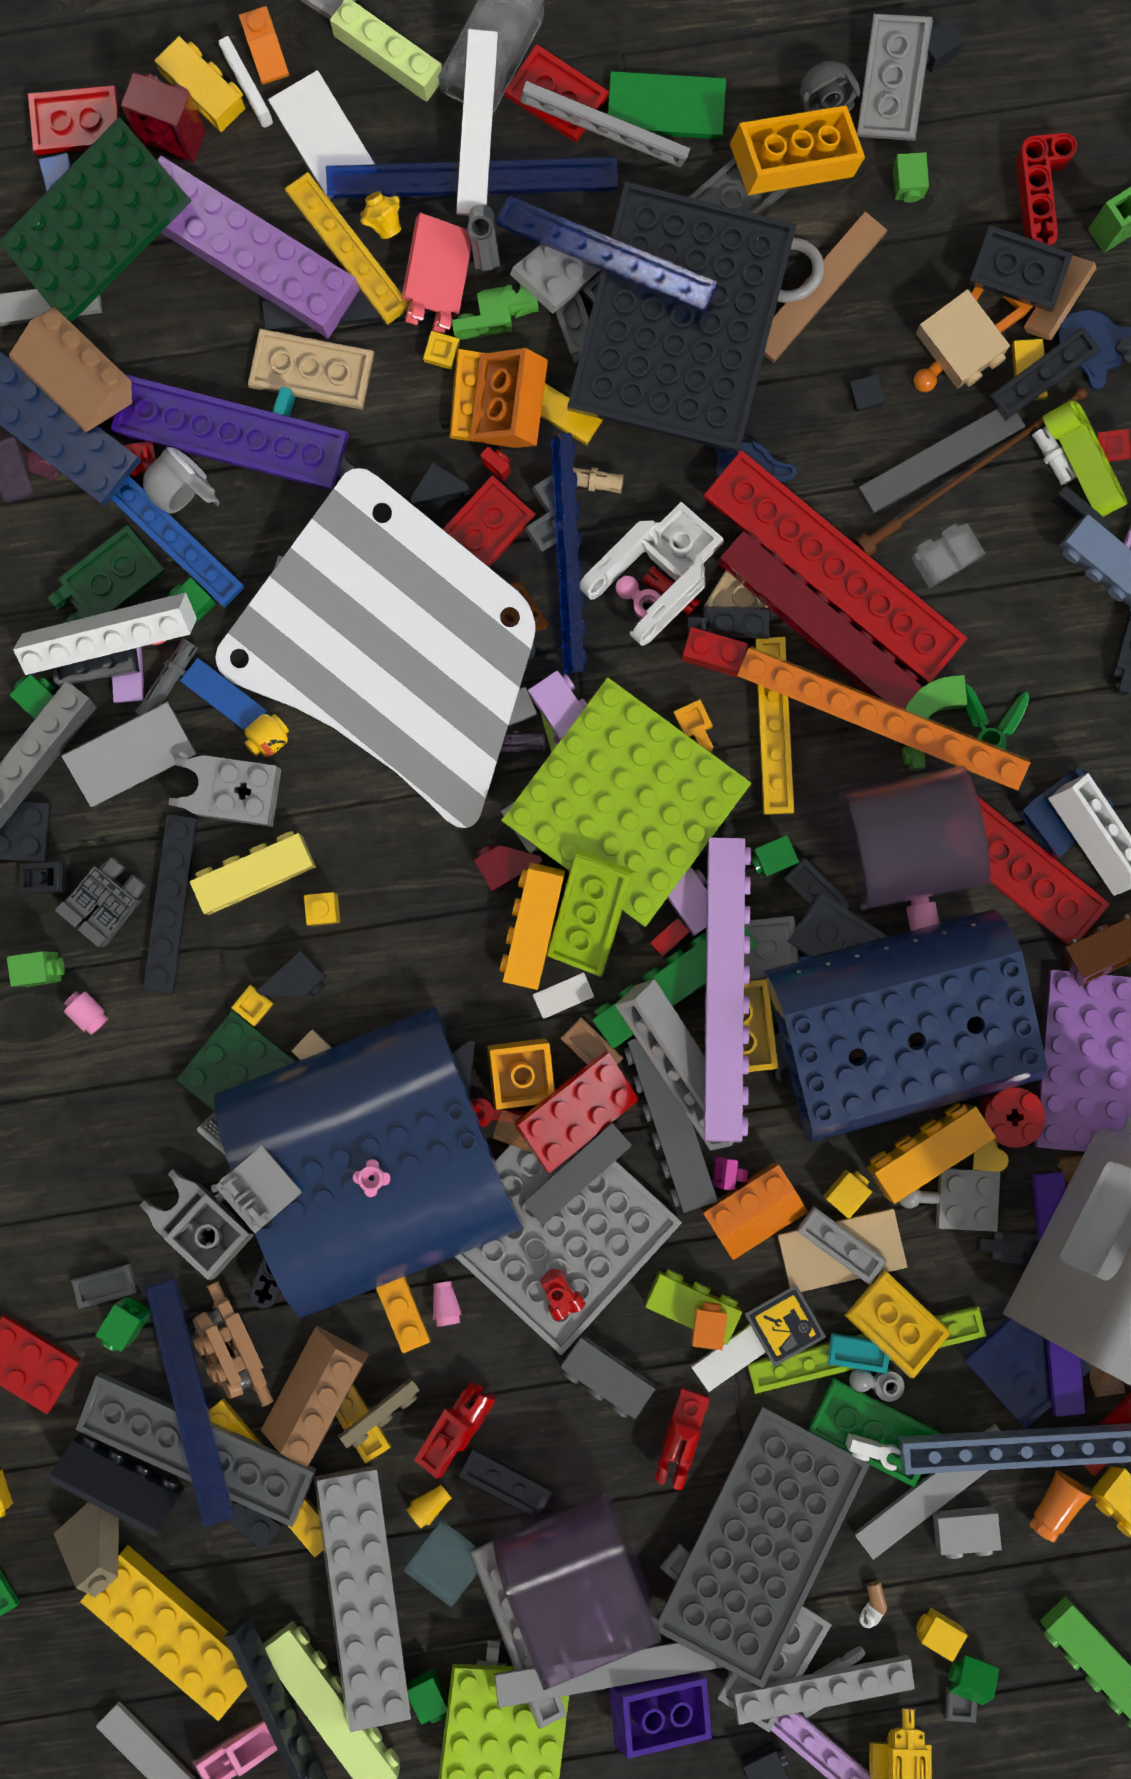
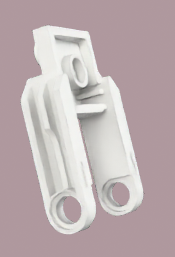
(678, 547)

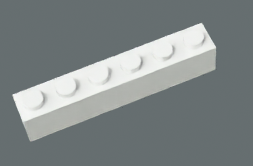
(105, 633)

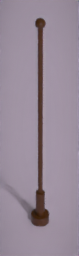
(867, 543)

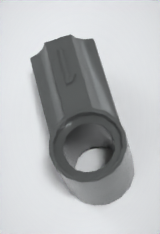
(483, 238)

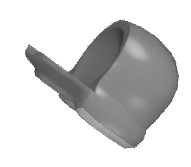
(175, 480)

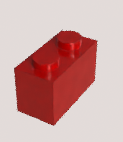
(714, 652)

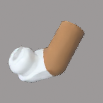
(876, 1606)

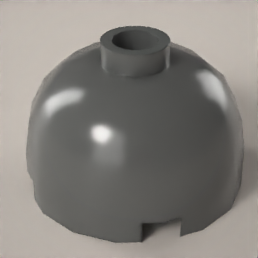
(829, 86)

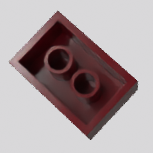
(163, 116)

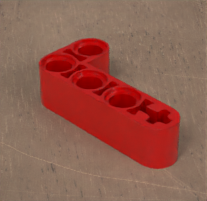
(1040, 170)

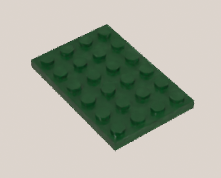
(94, 220)

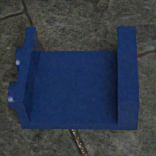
(1046, 822)

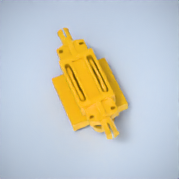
(903, 1754)

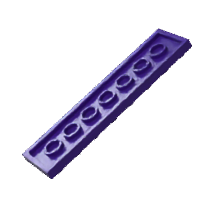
(232, 433)

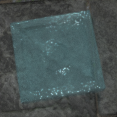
(443, 1564)

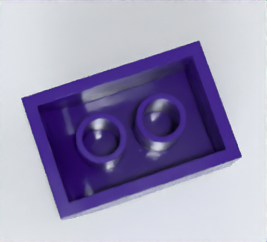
(660, 1714)

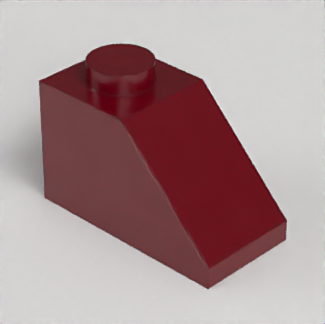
(503, 864)

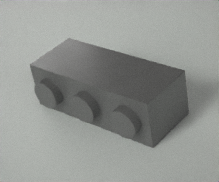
(607, 1377)

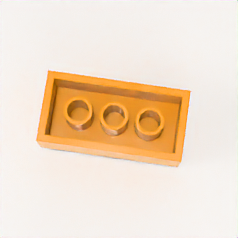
(797, 150)
(930, 1151)

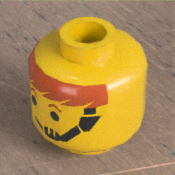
(266, 735)

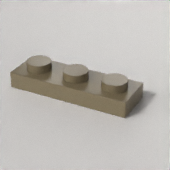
(379, 1414)

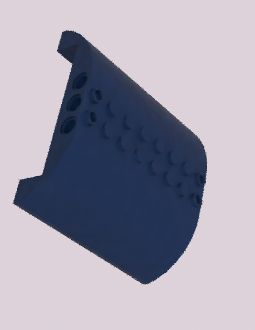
(327, 1115)

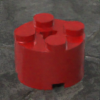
(1028, 1121)

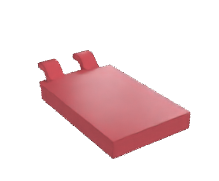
(436, 271)

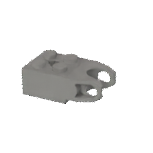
(220, 789)
(190, 1219)

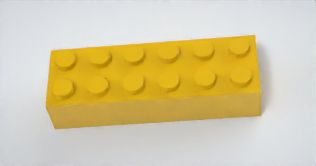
(170, 1633)

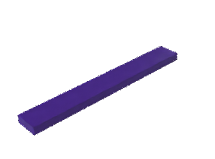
(1063, 1366)

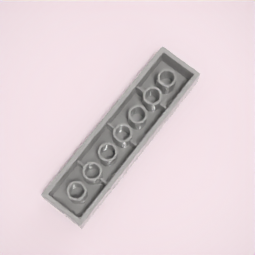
(362, 1598)

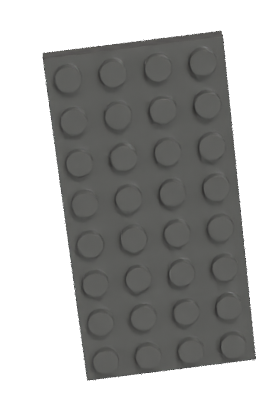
(761, 1547)

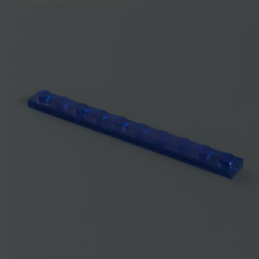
(443, 177)

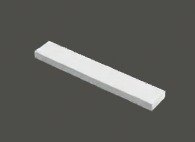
(477, 120)

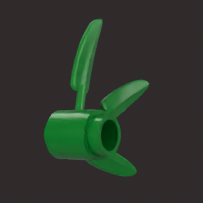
(1008, 724)

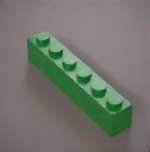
(677, 980)

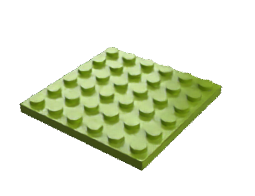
(628, 794)

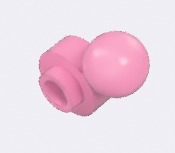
(628, 588)

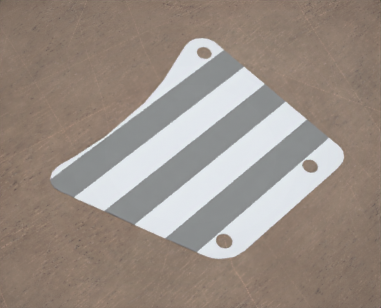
(390, 643)

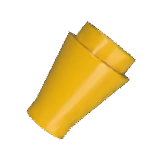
(428, 1506)

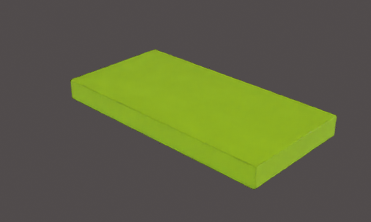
(589, 912)

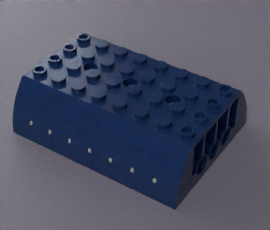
(885, 993)

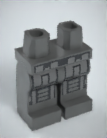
(102, 902)

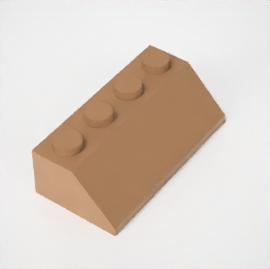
(71, 370)
(313, 1396)

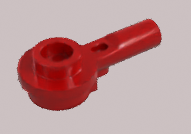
(487, 1113)

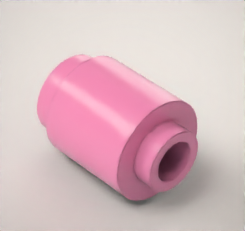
(922, 914)
(85, 1012)

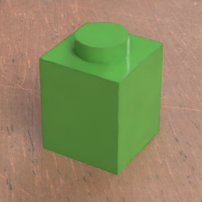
(910, 176)

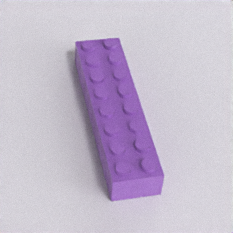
(260, 255)

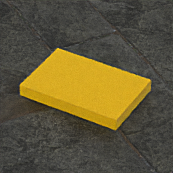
(898, 1324)

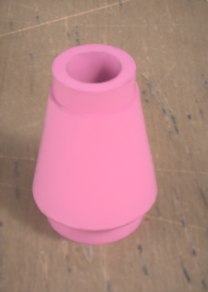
(445, 1305)

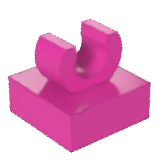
(727, 1173)

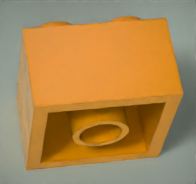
(520, 1073)

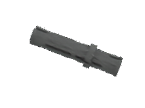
(170, 674)

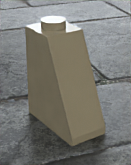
(90, 1548)

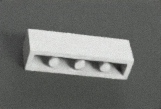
(1096, 830)

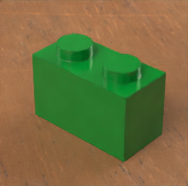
(123, 1324)

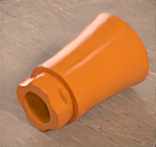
(1059, 1506)

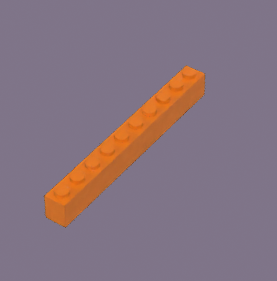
(884, 718)

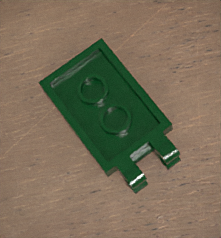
(107, 576)

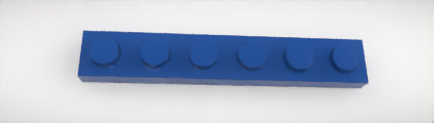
(177, 543)

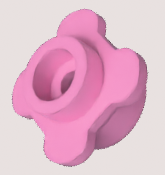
(362, 1178)

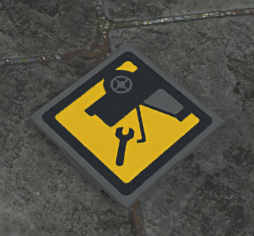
(785, 1325)

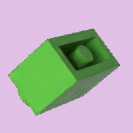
(35, 969)

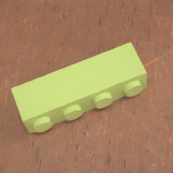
(386, 49)

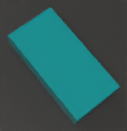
(856, 1353)

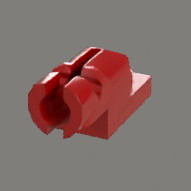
(454, 1430)
(682, 1436)

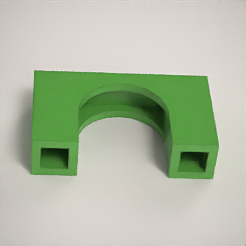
(1113, 222)

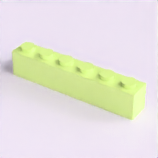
(321, 1699)

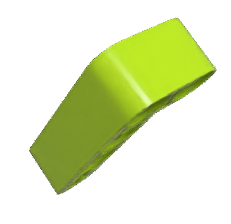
(1086, 456)

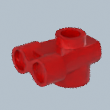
(560, 1295)

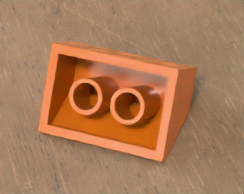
(509, 398)
(754, 1210)

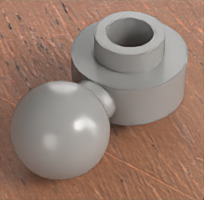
(863, 1380)

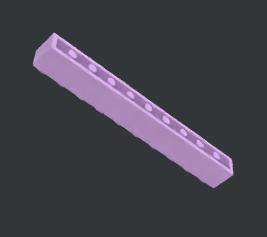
(561, 709)
(725, 990)

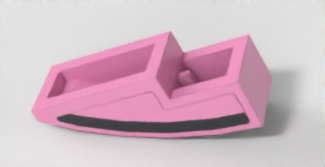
(236, 1753)

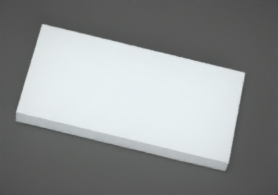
(318, 127)

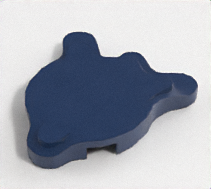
(1106, 336)
(781, 471)

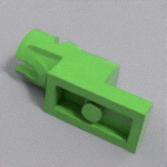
(495, 315)

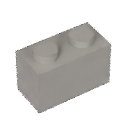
(967, 1531)

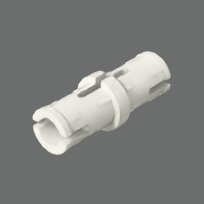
(1054, 456)

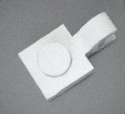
(864, 1448)

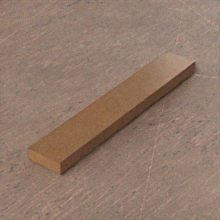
(837, 268)

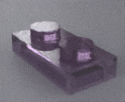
(13, 472)

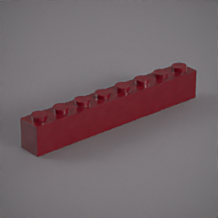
(817, 622)

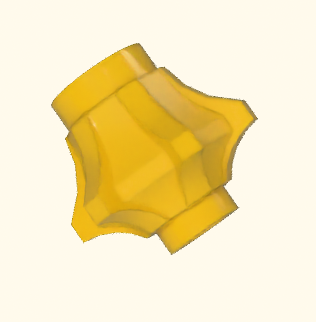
(381, 214)

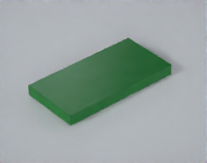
(669, 103)
(857, 1413)

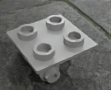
(258, 1189)

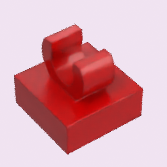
(146, 453)

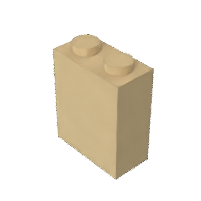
(963, 340)

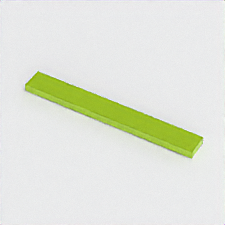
(812, 1362)

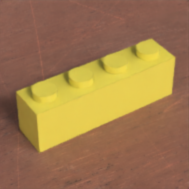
(252, 873)

